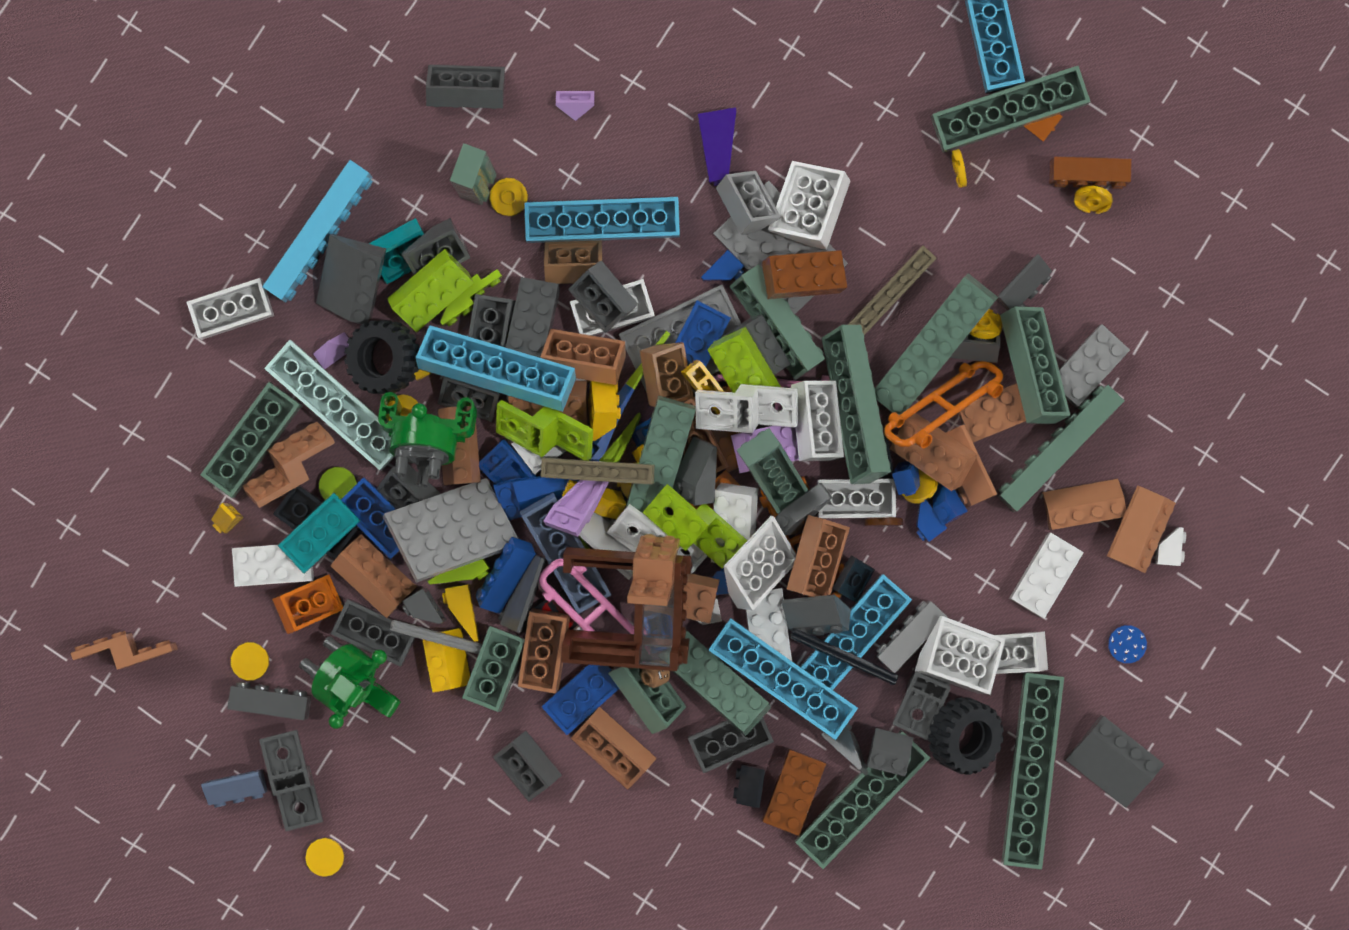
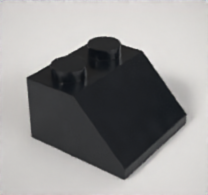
(749, 785)

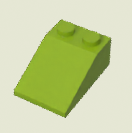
(474, 570)

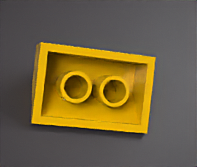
(603, 408)
(446, 665)

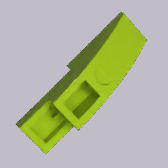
(463, 303)

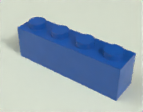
(505, 575)

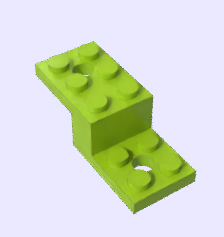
(544, 430)
(694, 526)

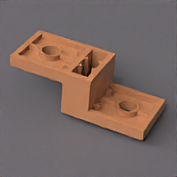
(288, 464)
(653, 570)
(123, 650)

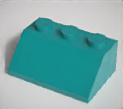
(396, 243)

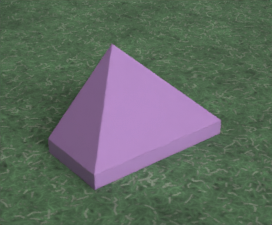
(575, 102)
(332, 350)

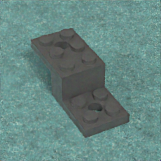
(924, 694)
(291, 780)

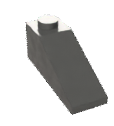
(794, 516)
(848, 746)

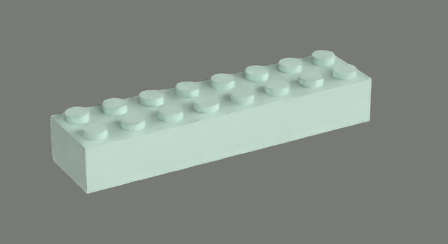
(331, 403)

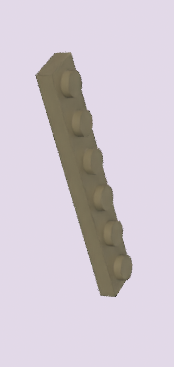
(894, 289)
(597, 471)

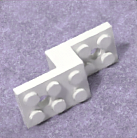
(746, 408)
(635, 518)

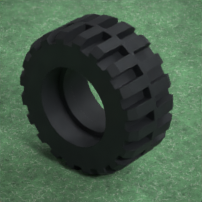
(361, 363)
(949, 726)

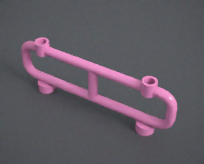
(577, 571)

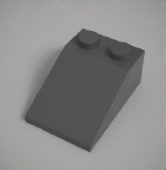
(433, 242)
(697, 473)

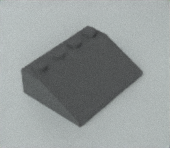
(350, 278)
(522, 598)
(1114, 761)

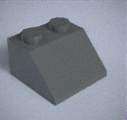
(890, 752)

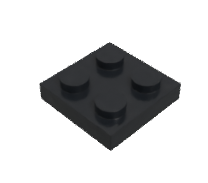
(853, 578)

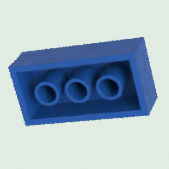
(370, 507)

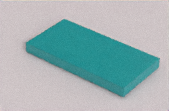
(319, 533)

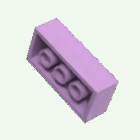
(785, 436)

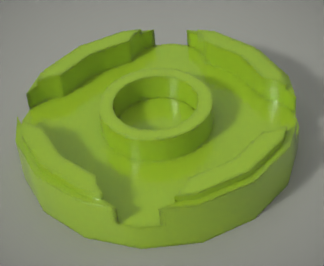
(337, 481)

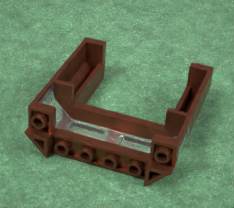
(658, 630)

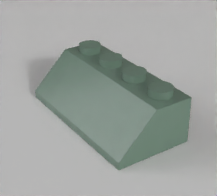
(495, 669)
(655, 706)

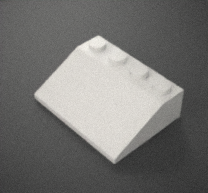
(810, 204)
(597, 537)
(759, 565)
(961, 656)

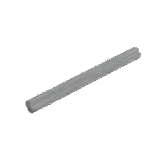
(435, 636)

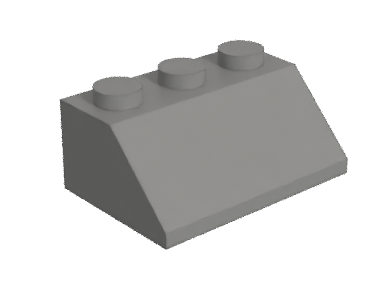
(747, 201)

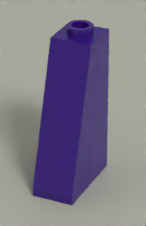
(717, 141)

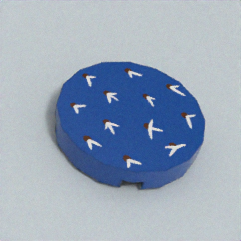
(1127, 644)

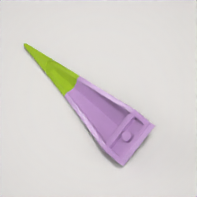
(581, 500)

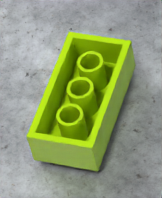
(430, 290)
(741, 361)

